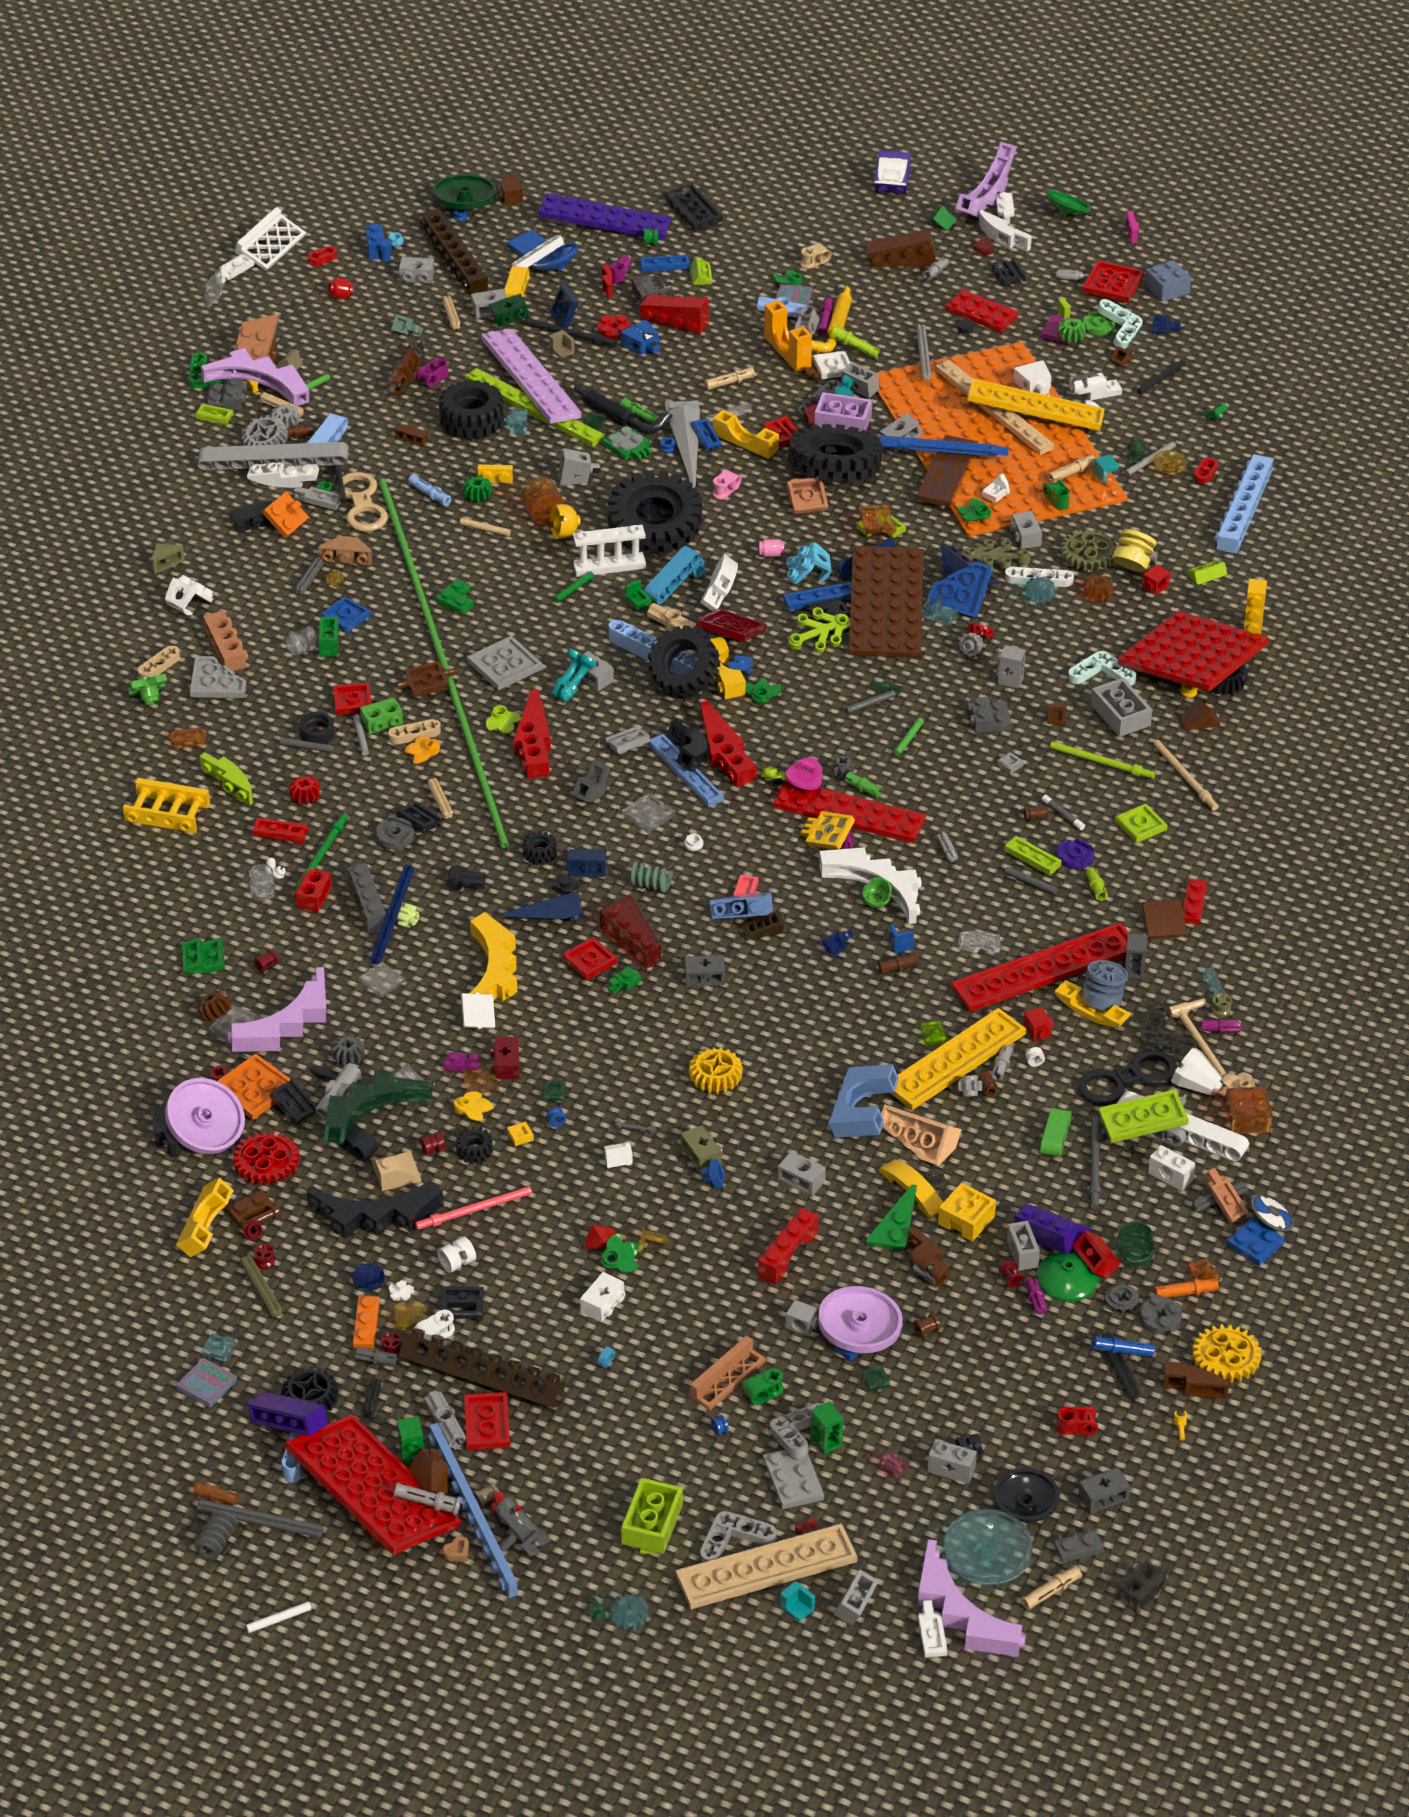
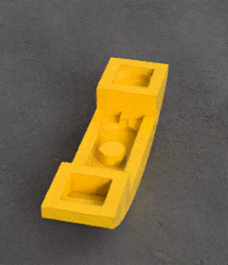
(1071, 996)
(905, 1176)

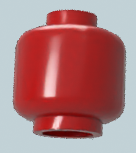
(340, 288)

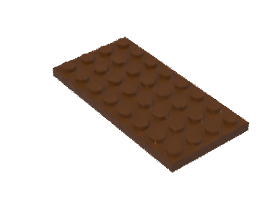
(886, 602)

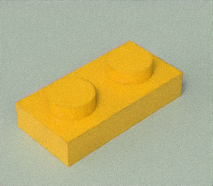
(496, 473)

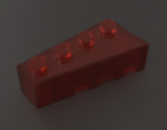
(631, 931)

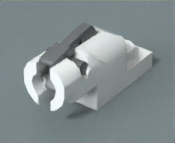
(1094, 386)

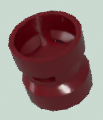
(432, 1143)

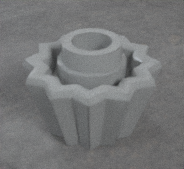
(970, 644)

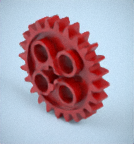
(266, 1158)

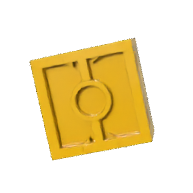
(967, 1211)

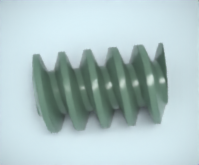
(650, 878)

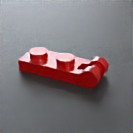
(280, 830)

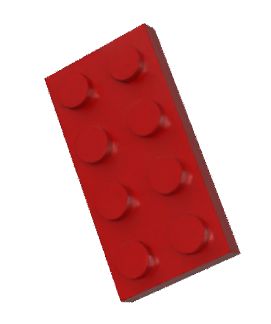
(981, 311)

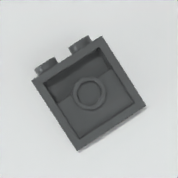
(228, 395)
(988, 715)

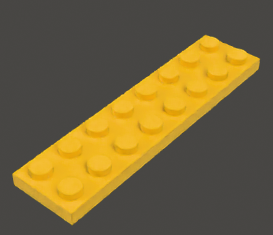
(1036, 404)
(956, 1058)

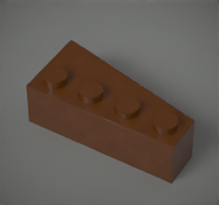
(902, 250)

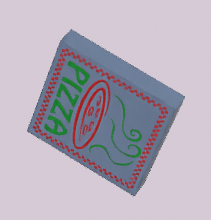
(795, 293)
(206, 1382)

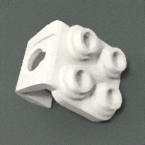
(190, 588)

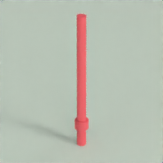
(437, 1219)

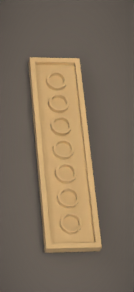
(766, 1566)

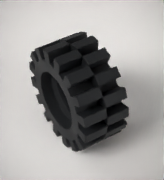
(543, 855)
(474, 1137)

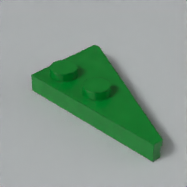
(895, 1227)

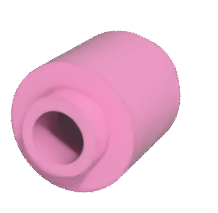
(771, 548)

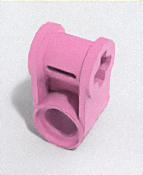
(725, 484)

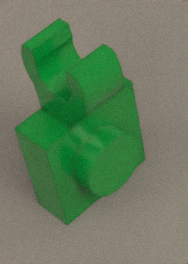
(624, 979)

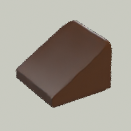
(1121, 356)

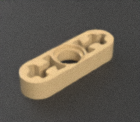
(167, 656)
(431, 729)

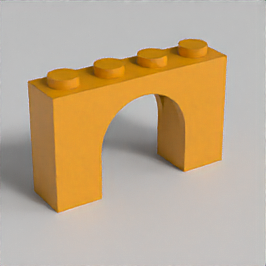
(792, 345)

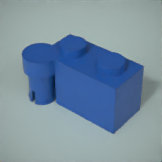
(377, 243)

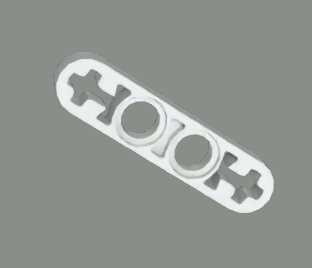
(539, 252)
(1019, 575)

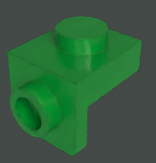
(636, 596)

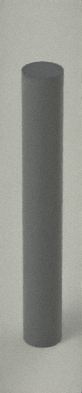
(871, 701)
(308, 745)
(1031, 880)

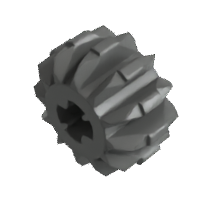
(348, 1050)

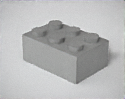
(1121, 707)

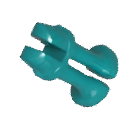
(565, 687)

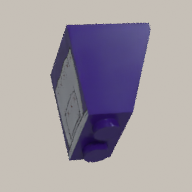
(893, 172)

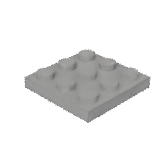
(504, 662)

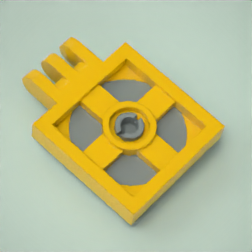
(827, 830)

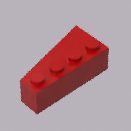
(677, 312)

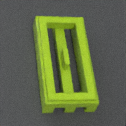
(214, 414)

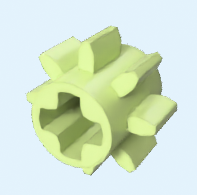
(408, 915)

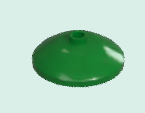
(1067, 204)
(1066, 1277)

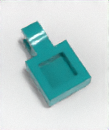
(845, 388)

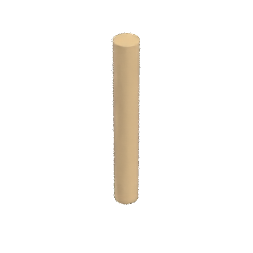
(487, 527)

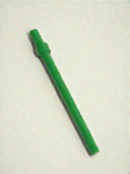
(336, 829)

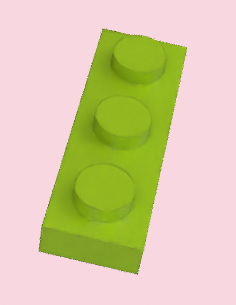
(1032, 855)

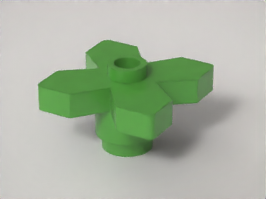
(148, 688)

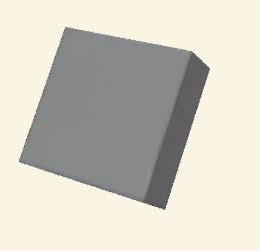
(1010, 763)

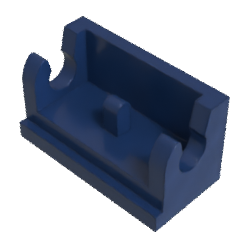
(587, 862)

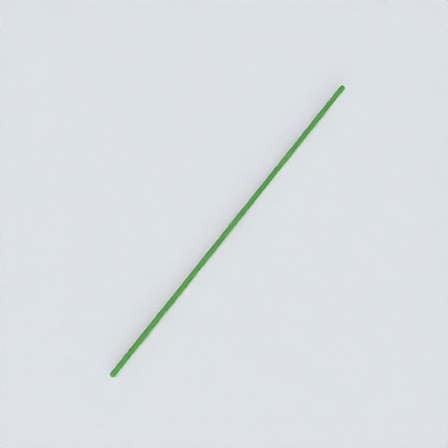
(441, 656)

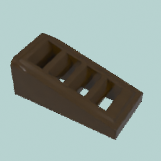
(770, 925)

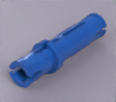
(1121, 1346)

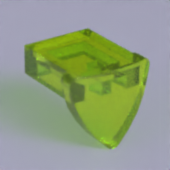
(933, 1033)

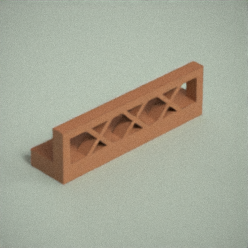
(721, 1372)

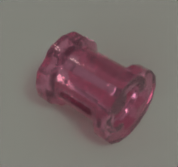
(899, 1468)

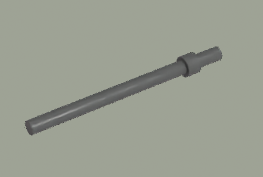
(1095, 1189)

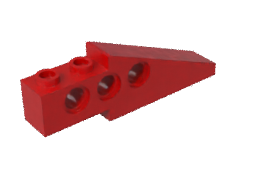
(533, 738)
(726, 747)

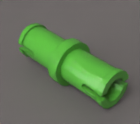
(863, 784)

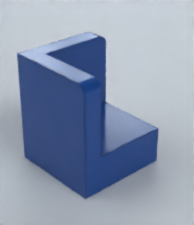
(900, 941)

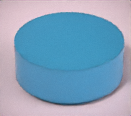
(606, 1357)

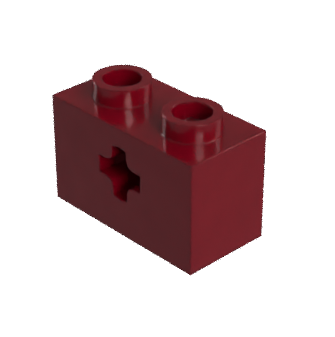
(506, 1057)

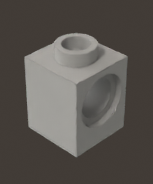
(802, 1318)

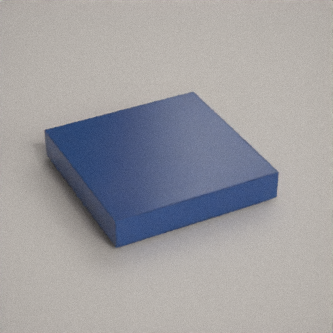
(525, 243)
(349, 613)

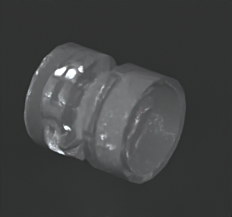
(300, 642)
(262, 882)

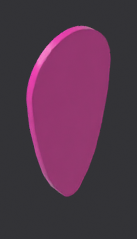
(805, 774)

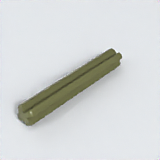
(261, 1286)

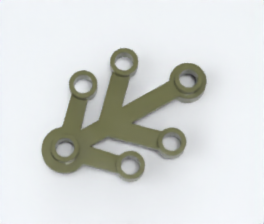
(996, 554)

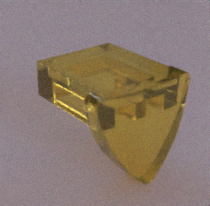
(651, 1236)

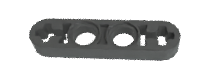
(814, 399)

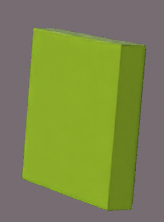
(1141, 823)

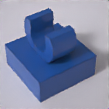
(714, 1174)

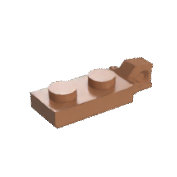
(1225, 1196)

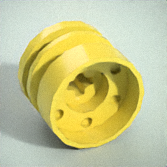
(1134, 550)

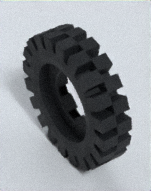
(861, 450)
(680, 494)

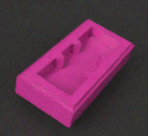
(1132, 226)

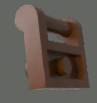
(253, 1207)

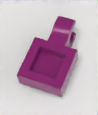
(459, 1061)

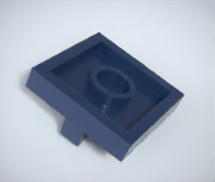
(564, 306)

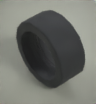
(316, 719)

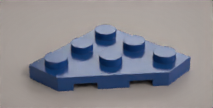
(964, 588)

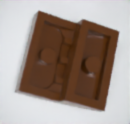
(1164, 919)

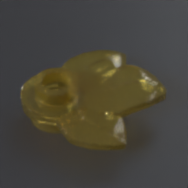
(407, 1315)

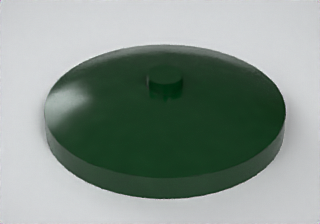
(464, 191)

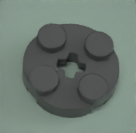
(387, 837)
(1161, 1305)

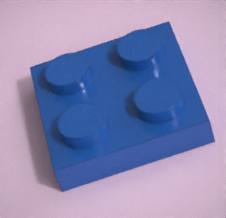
(1255, 1241)

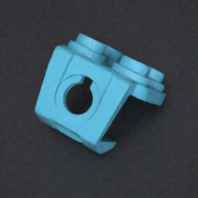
(804, 562)

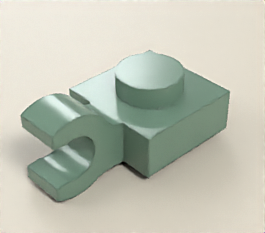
(404, 325)

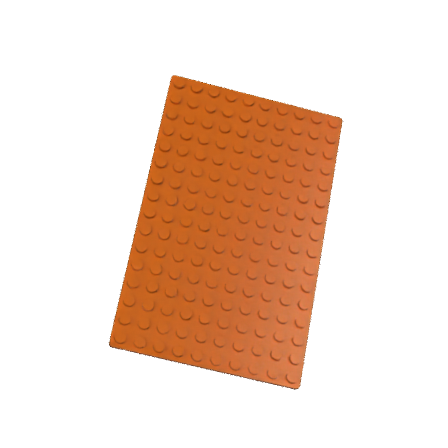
(945, 411)

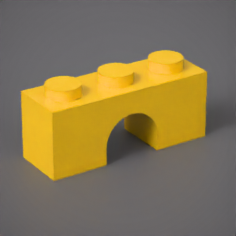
(1255, 605)

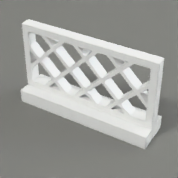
(261, 229)

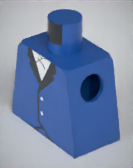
(640, 338)

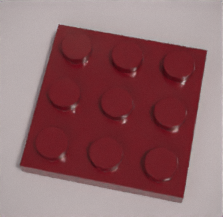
(731, 625)

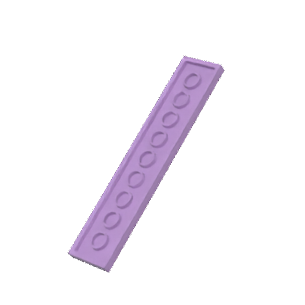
(531, 376)

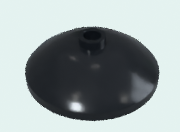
(1027, 1494)

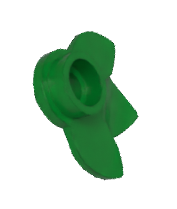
(790, 278)
(975, 511)
(762, 691)
(622, 1253)

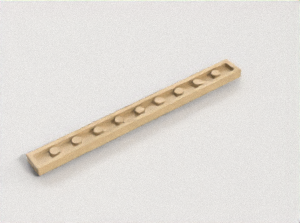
(1009, 419)

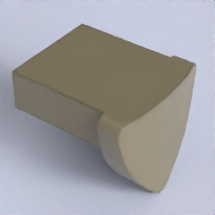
(291, 358)

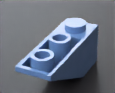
(742, 905)

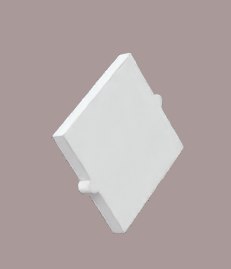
(478, 1011)

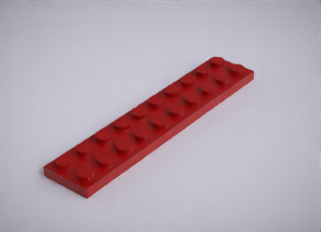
(1041, 967)

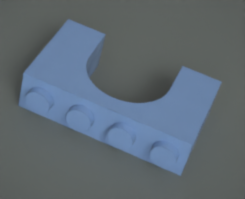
(857, 1084)

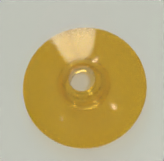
(1171, 461)

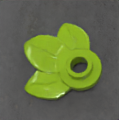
(502, 720)
(772, 774)

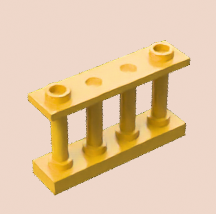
(171, 793)

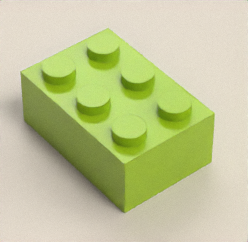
(652, 1515)

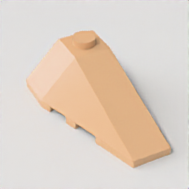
(924, 1136)

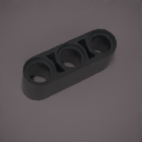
(250, 517)
(359, 1143)

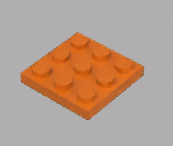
(253, 1084)

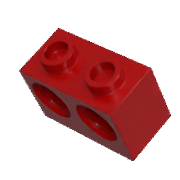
(313, 890)

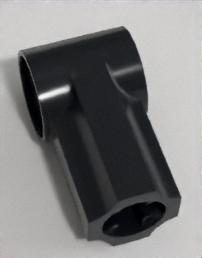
(460, 878)

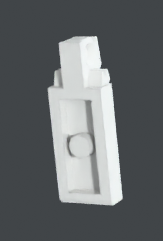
(1005, 205)
(235, 267)
(932, 1631)

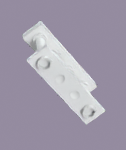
(609, 563)

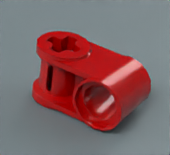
(1075, 1420)

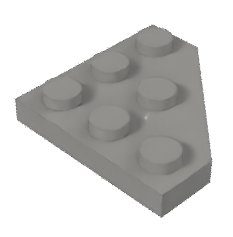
(214, 680)

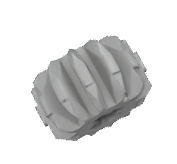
(287, 415)

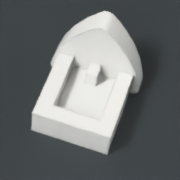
(997, 489)
(618, 1155)

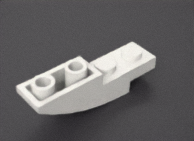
(1003, 234)
(279, 476)
(720, 582)

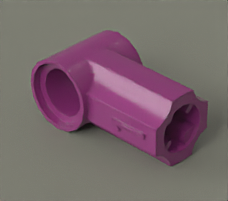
(620, 268)

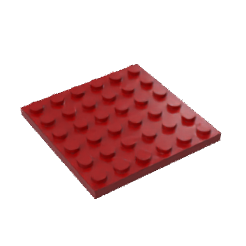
(1193, 651)

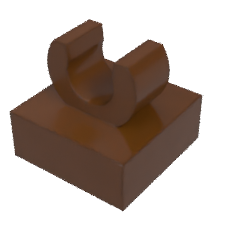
(1057, 714)

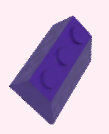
(1050, 1228)

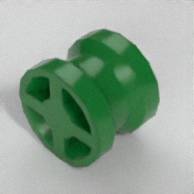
(651, 236)

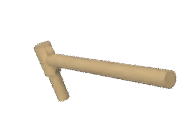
(1181, 1011)

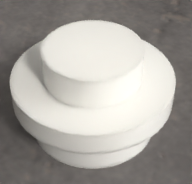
(693, 842)

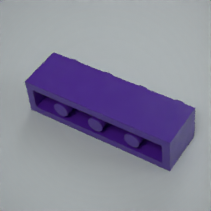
(287, 1413)

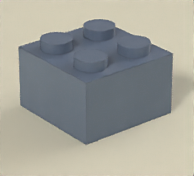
(1167, 281)

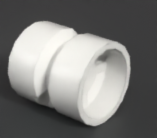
(456, 1254)

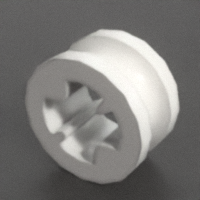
(1035, 1056)

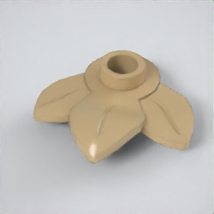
(1243, 1080)

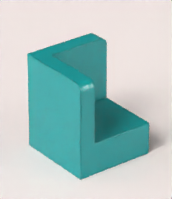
(1103, 466)
(797, 1601)

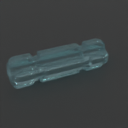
(1213, 981)

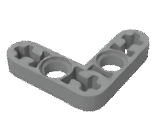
(787, 1426)
(728, 1530)

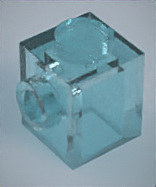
(518, 421)

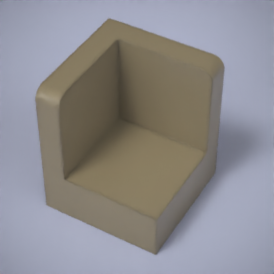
(561, 344)

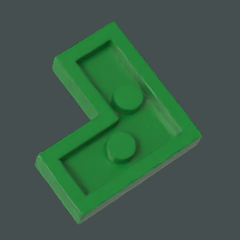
(454, 597)

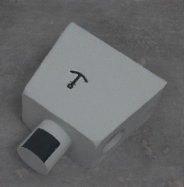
(576, 467)

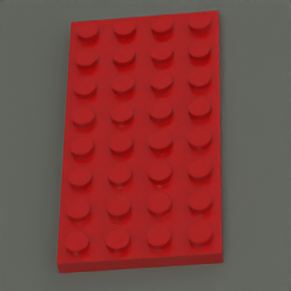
(364, 1480)

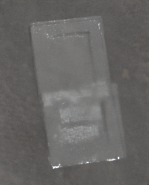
(976, 940)

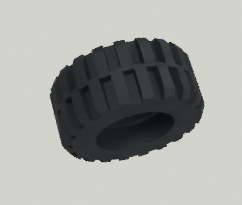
(471, 409)
(668, 647)

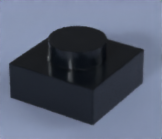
(565, 885)

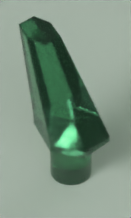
(885, 686)
(596, 1610)

